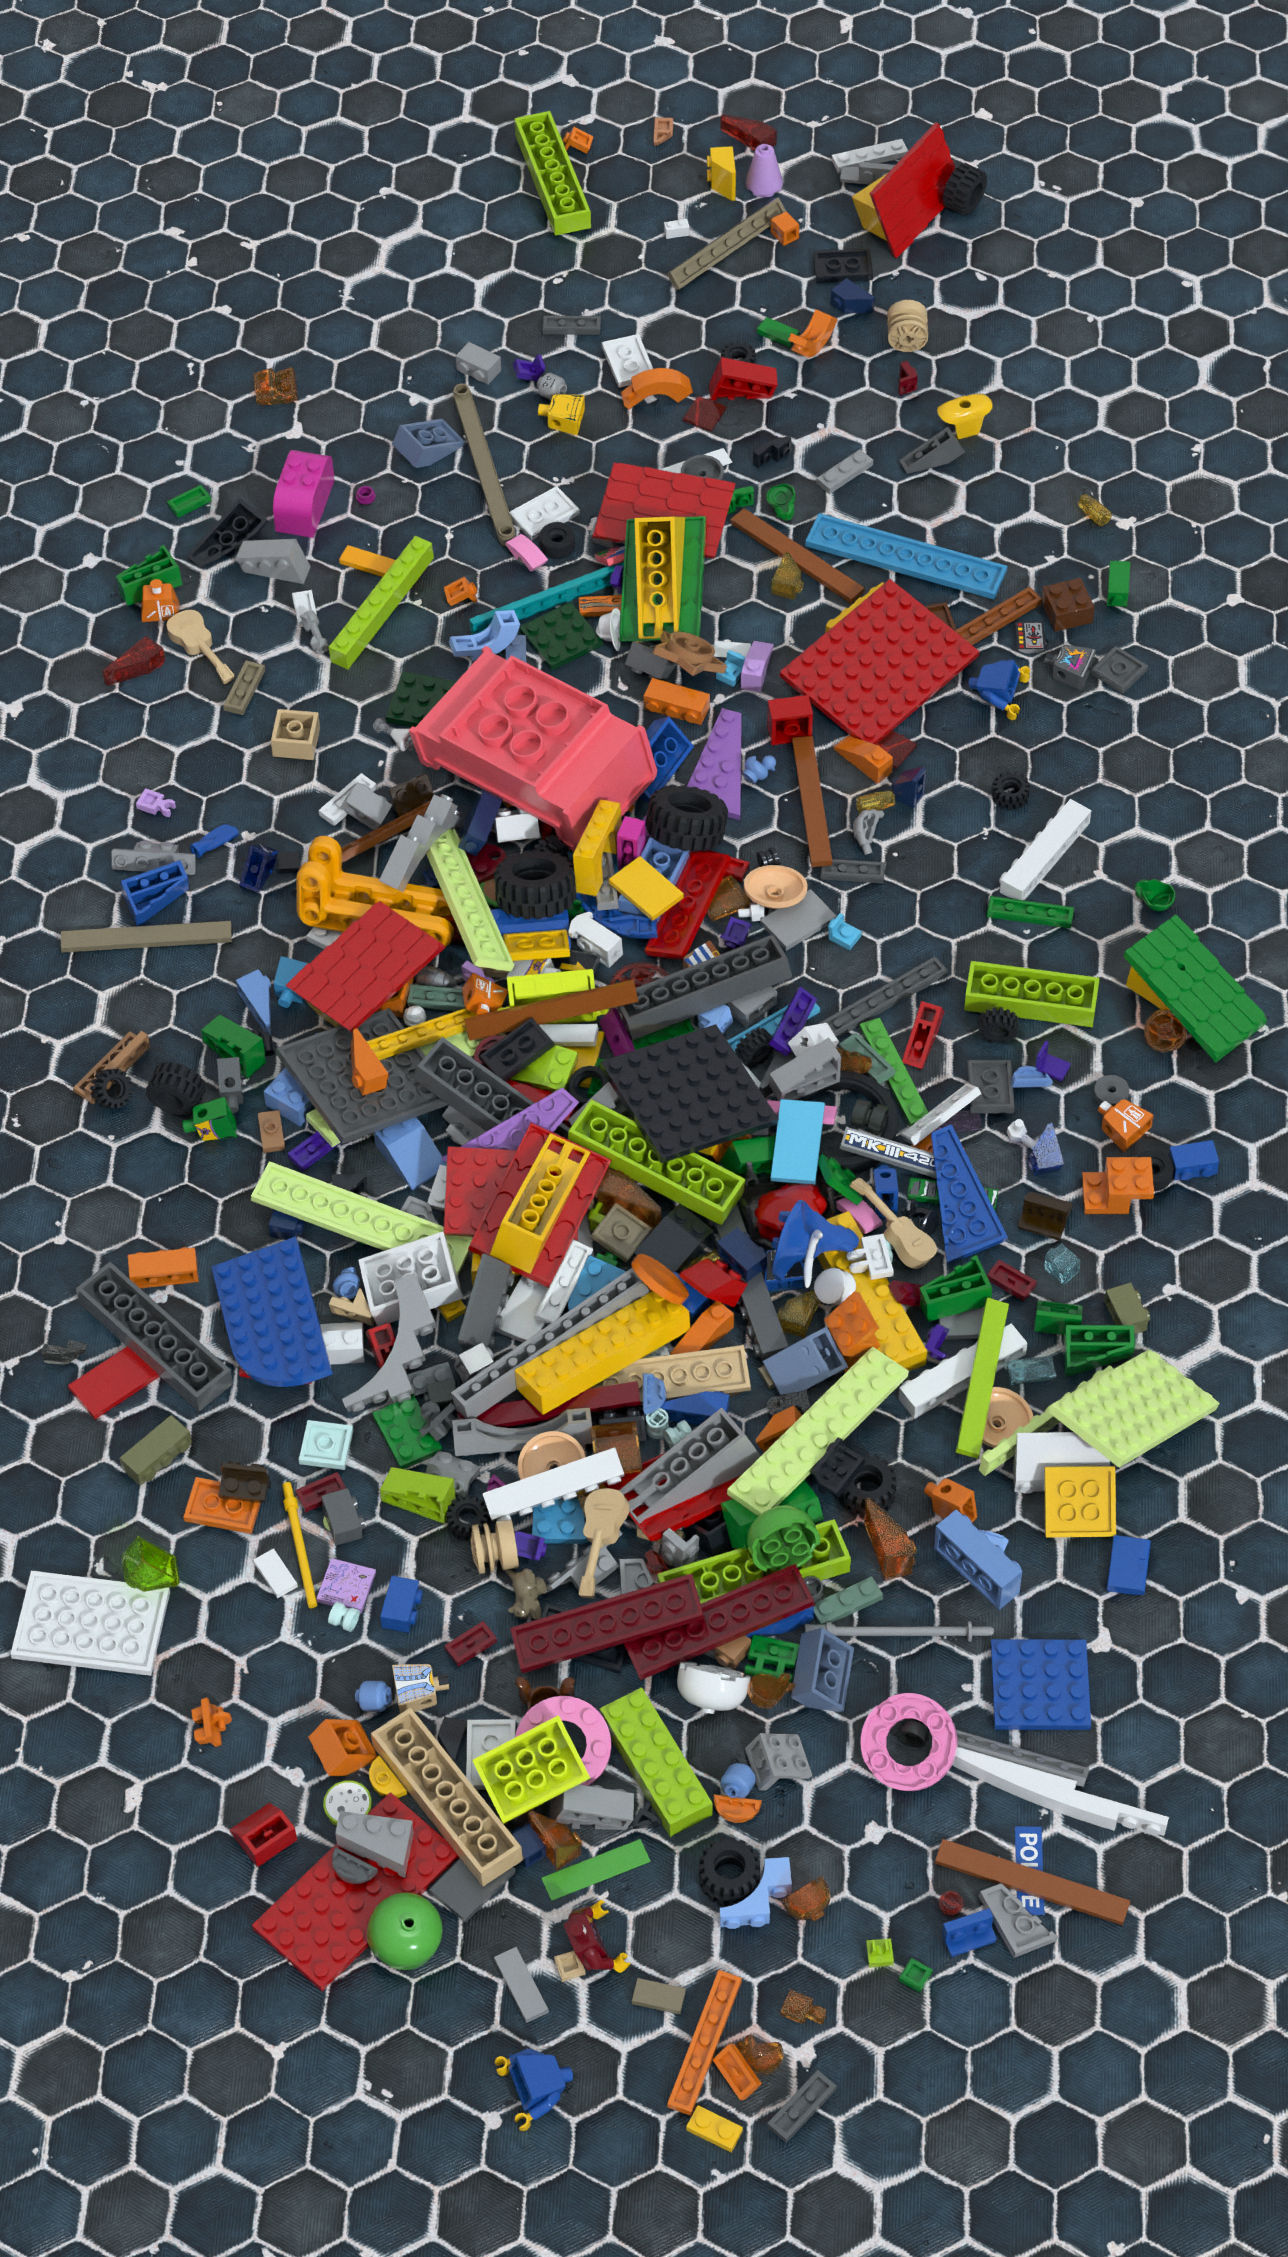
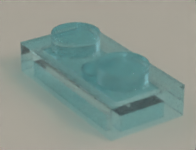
(1031, 1370)

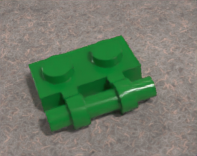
(772, 1652)

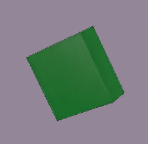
(915, 1975)

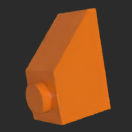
(777, 1427)

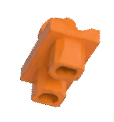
(214, 1721)

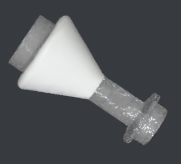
(400, 736)

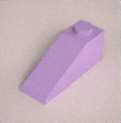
(756, 666)

